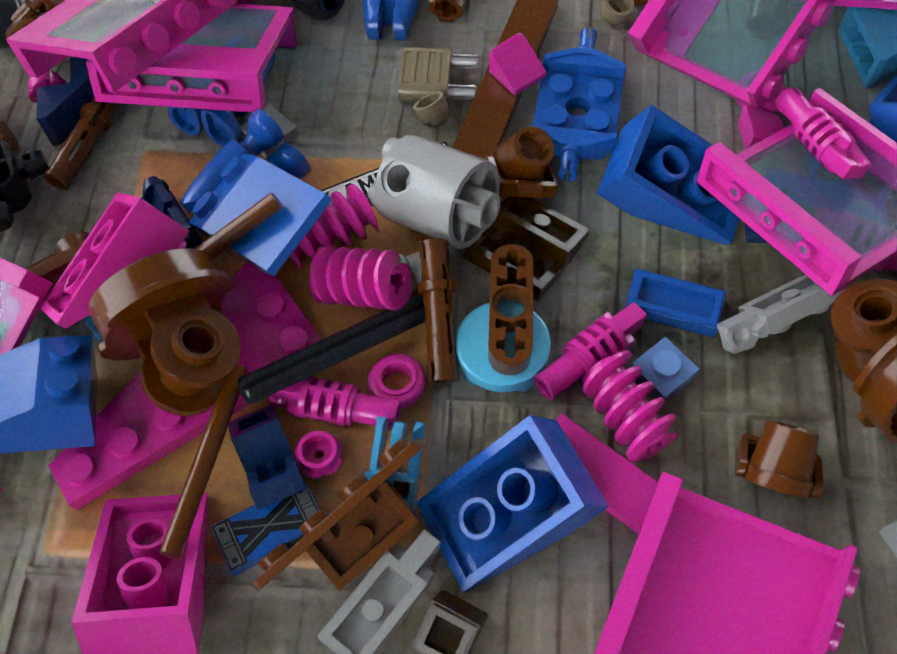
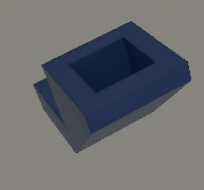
(60, 103)
(265, 456)

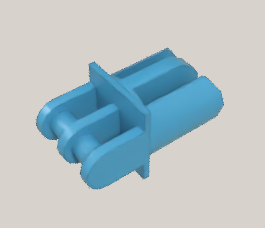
(411, 474)

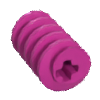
(337, 223)
(360, 278)
(628, 408)

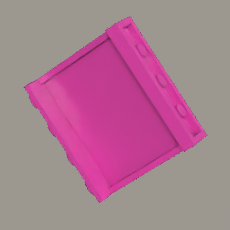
(725, 584)

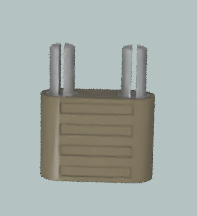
(430, 71)

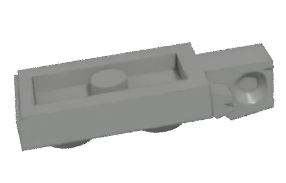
(774, 313)
(382, 599)

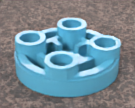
(472, 350)

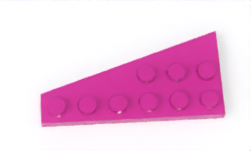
(138, 433)

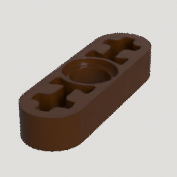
(521, 324)

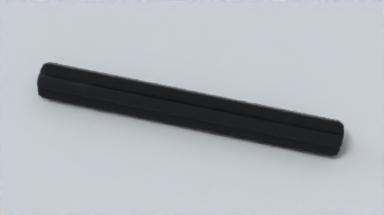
(330, 351)

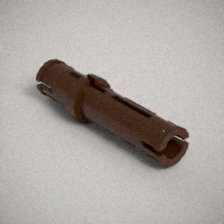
(63, 170)
(438, 307)

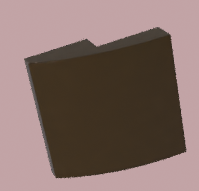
(538, 228)

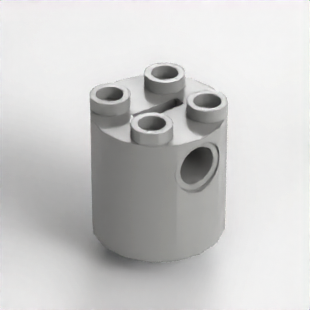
(436, 190)

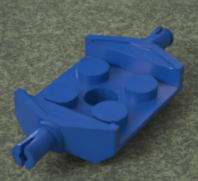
(584, 81)

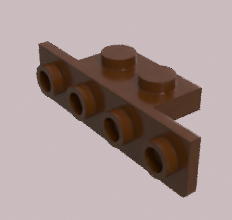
(357, 530)

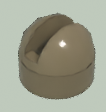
(616, 11)
(432, 109)

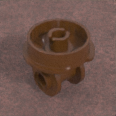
(174, 321)
(867, 349)

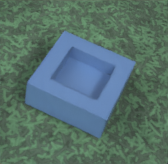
(666, 369)

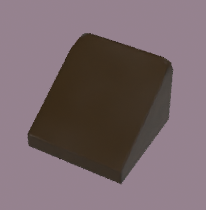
(449, 626)

